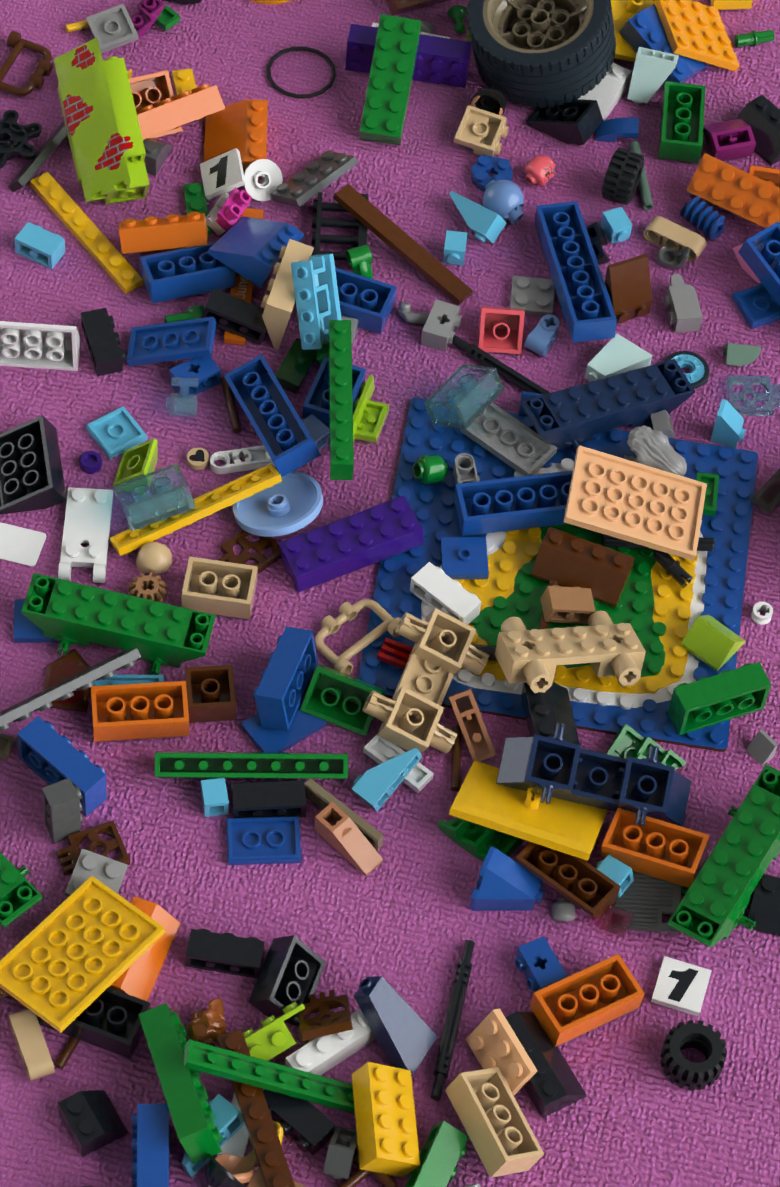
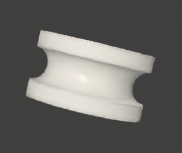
(768, 611)

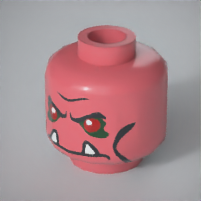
(539, 170)

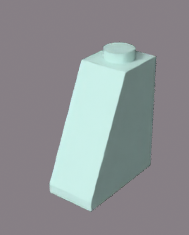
(649, 73)
(616, 358)

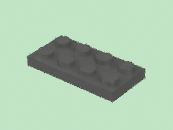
(313, 178)

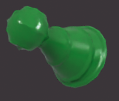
(458, 14)

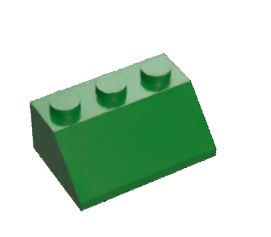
(339, 699)

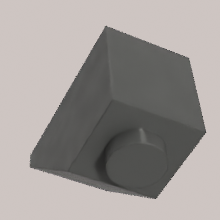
(155, 154)
(341, 1153)

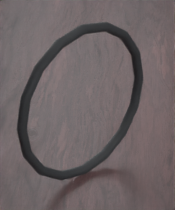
(299, 48)

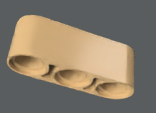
(673, 236)
(31, 1044)

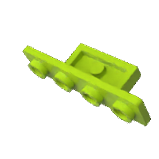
(368, 414)
(273, 1036)

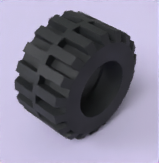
(622, 176)
(688, 1072)

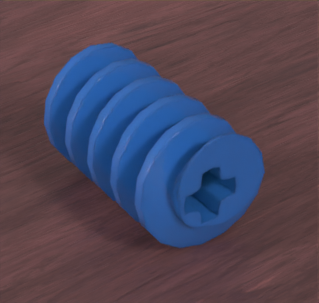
(703, 219)

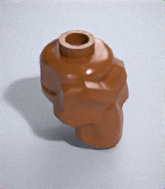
(208, 1024)

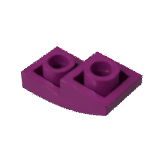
(146, 15)

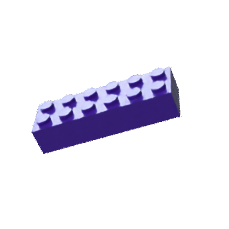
(437, 58)
(351, 543)

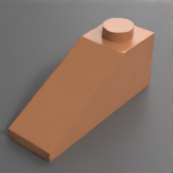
(472, 725)

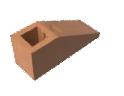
(347, 838)

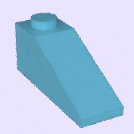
(482, 221)
(382, 780)
(229, 1123)

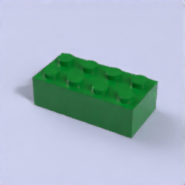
(681, 122)
(719, 698)

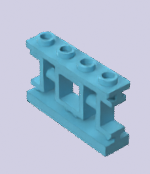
(315, 298)

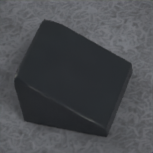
(596, 233)
(600, 253)

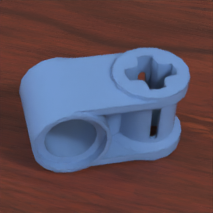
(543, 335)

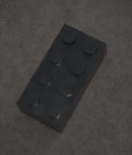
(109, 1022)

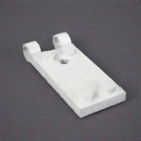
(88, 522)

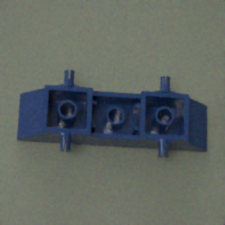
(620, 400)
(595, 778)

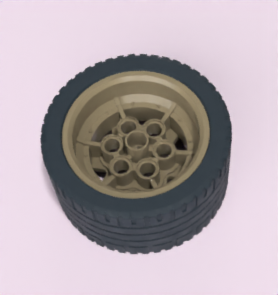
(548, 53)

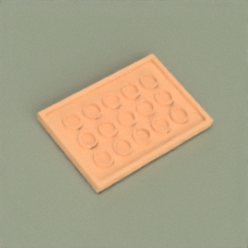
(635, 503)

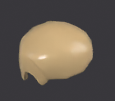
(154, 558)

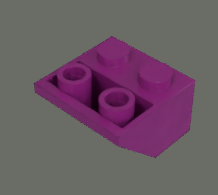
(729, 139)

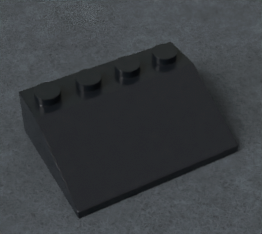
(30, 467)

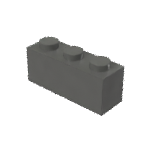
(62, 809)

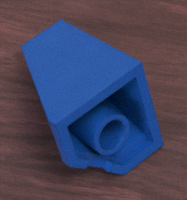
(505, 885)

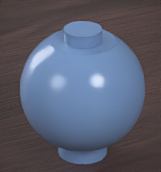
(504, 199)

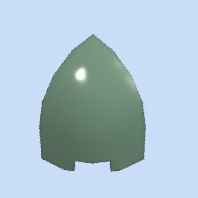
(740, 354)

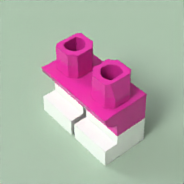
(227, 210)

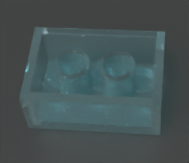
(464, 396)
(154, 497)

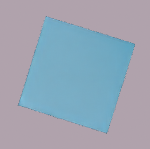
(116, 432)

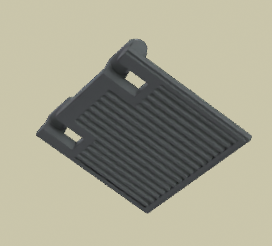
(648, 901)

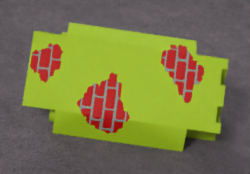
(102, 125)

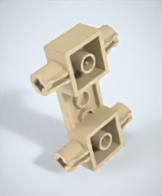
(535, 653)
(416, 708)

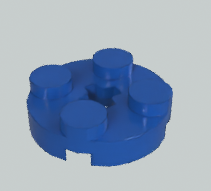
(489, 164)

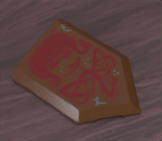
(63, 669)

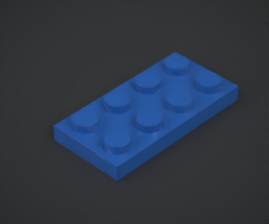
(171, 341)

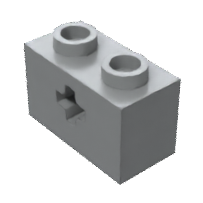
(440, 325)

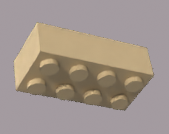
(494, 1122)

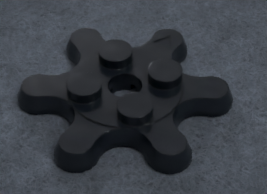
(18, 138)

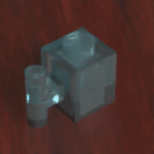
(183, 402)

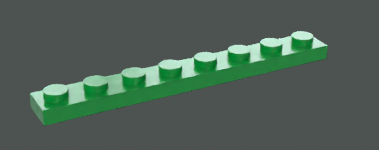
(269, 1075)

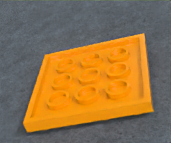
(696, 32)

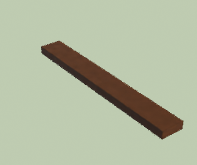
(403, 244)

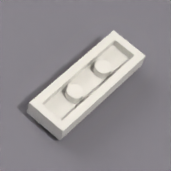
(383, 750)

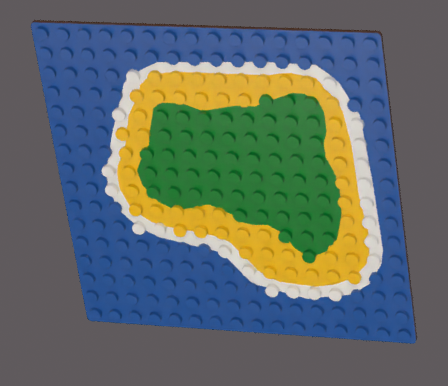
(650, 602)

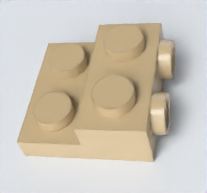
(481, 131)

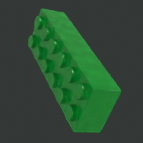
(390, 79)
(181, 1085)

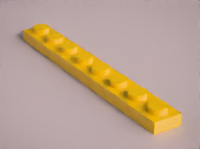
(86, 232)
(204, 506)

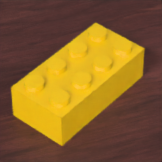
(385, 1119)

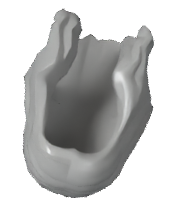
(655, 451)

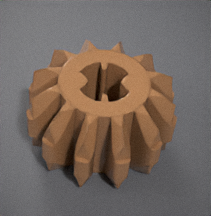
(148, 587)

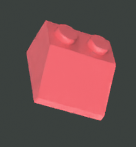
(501, 329)

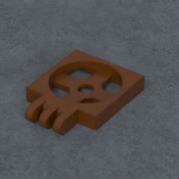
(240, 538)
(69, 855)
(338, 1021)

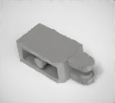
(682, 306)

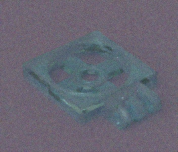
(771, 395)

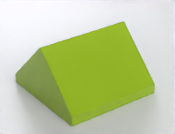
(137, 461)
(711, 641)

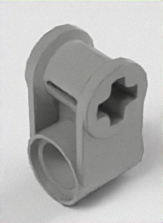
(466, 474)

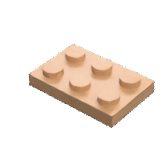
(498, 1046)

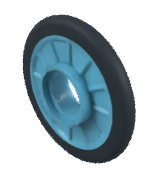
(695, 363)

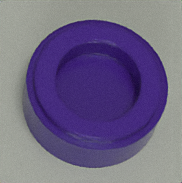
(90, 462)

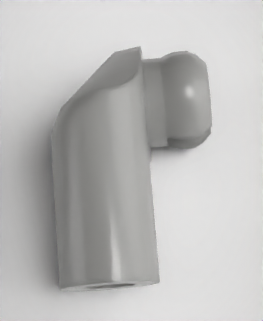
(409, 316)

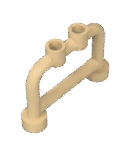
(349, 612)

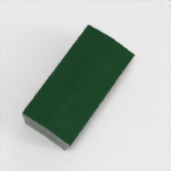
(295, 366)

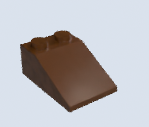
(629, 288)

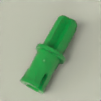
(753, 38)

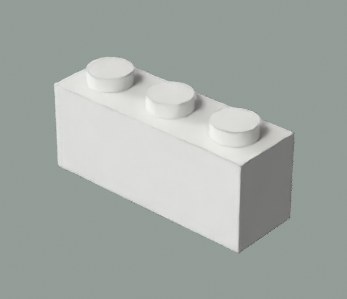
(445, 594)

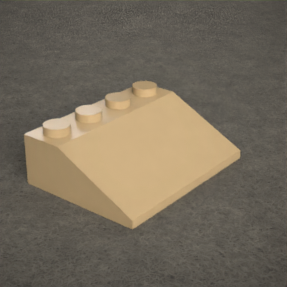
(282, 296)

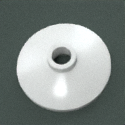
(270, 175)

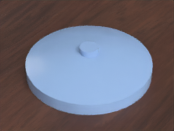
(282, 507)

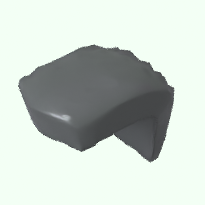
(672, 258)

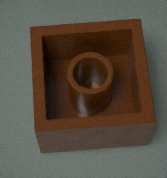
(210, 693)

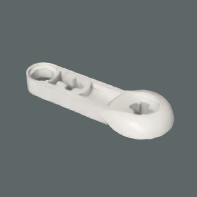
(254, 458)

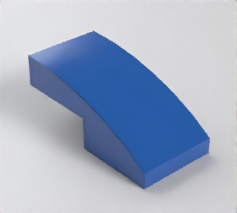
(617, 127)

